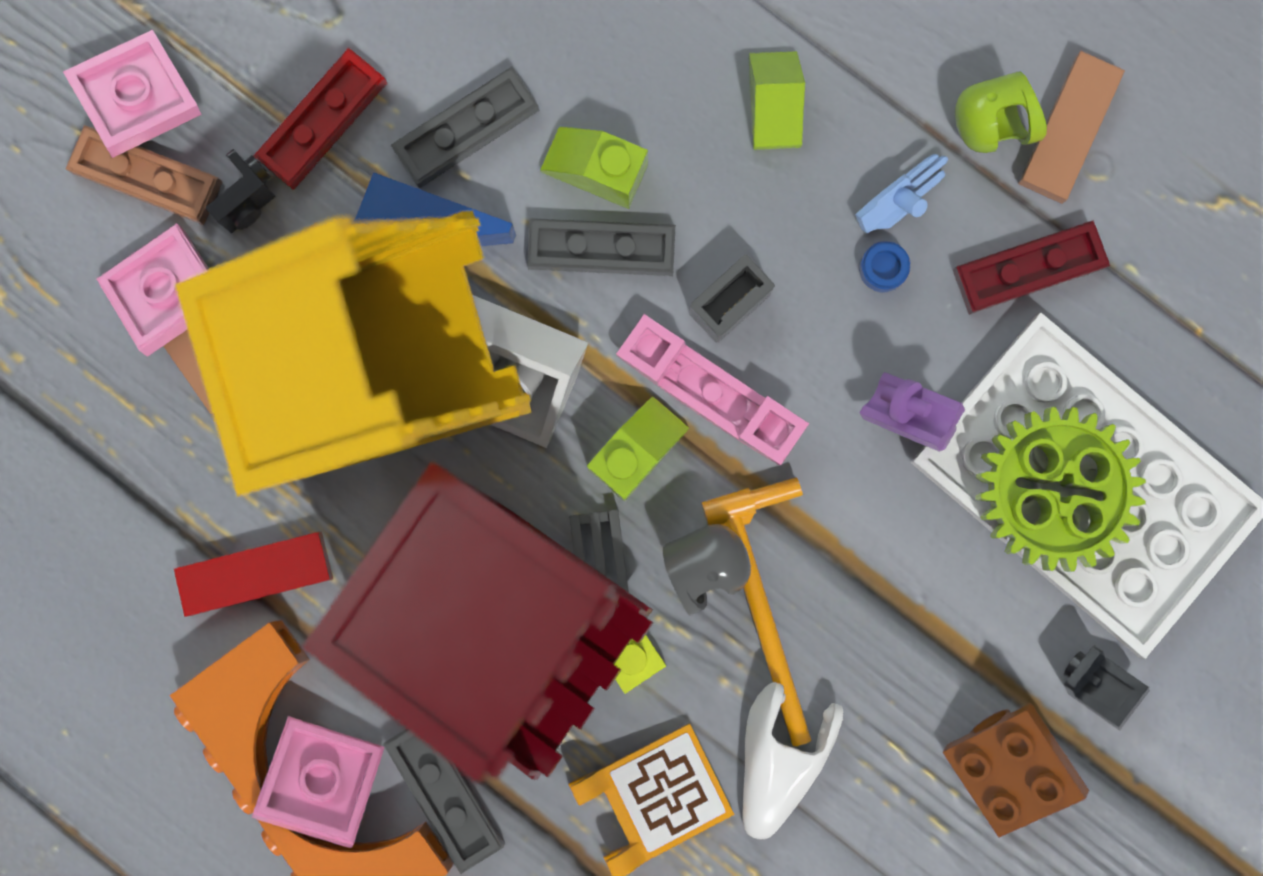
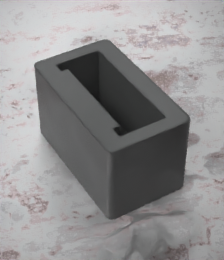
(731, 298)

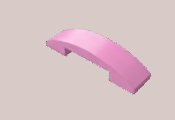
(711, 391)

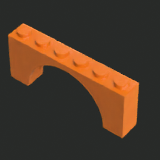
(231, 715)

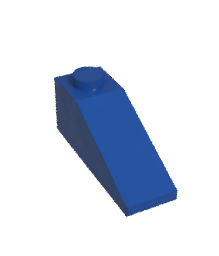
(396, 201)

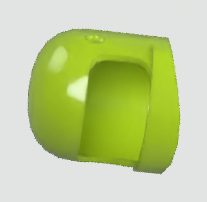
(990, 113)

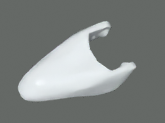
(777, 773)

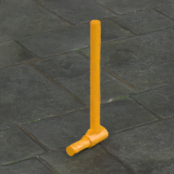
(735, 512)

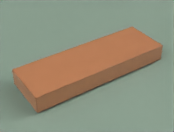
(1071, 127)
(145, 177)

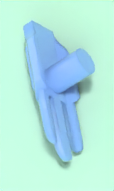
(900, 196)

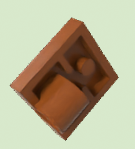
(1015, 769)

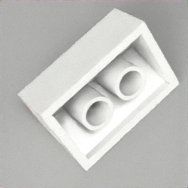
(544, 362)

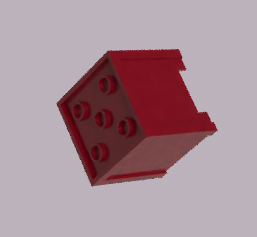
(477, 630)

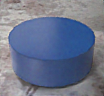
(884, 266)

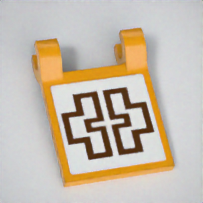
(658, 796)

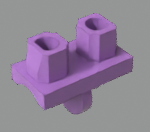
(913, 412)

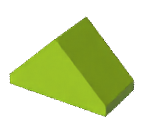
(776, 100)

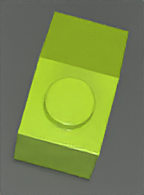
(597, 163)
(637, 448)

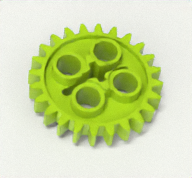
(1054, 532)

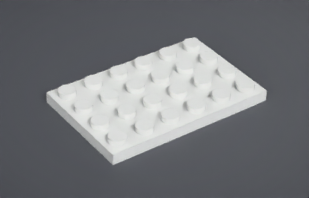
(1192, 507)

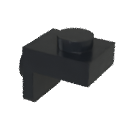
(242, 201)
(1104, 687)

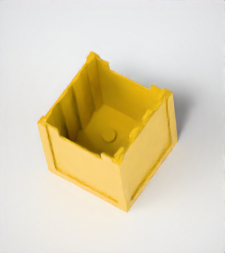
(345, 347)

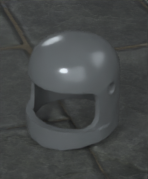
(705, 562)

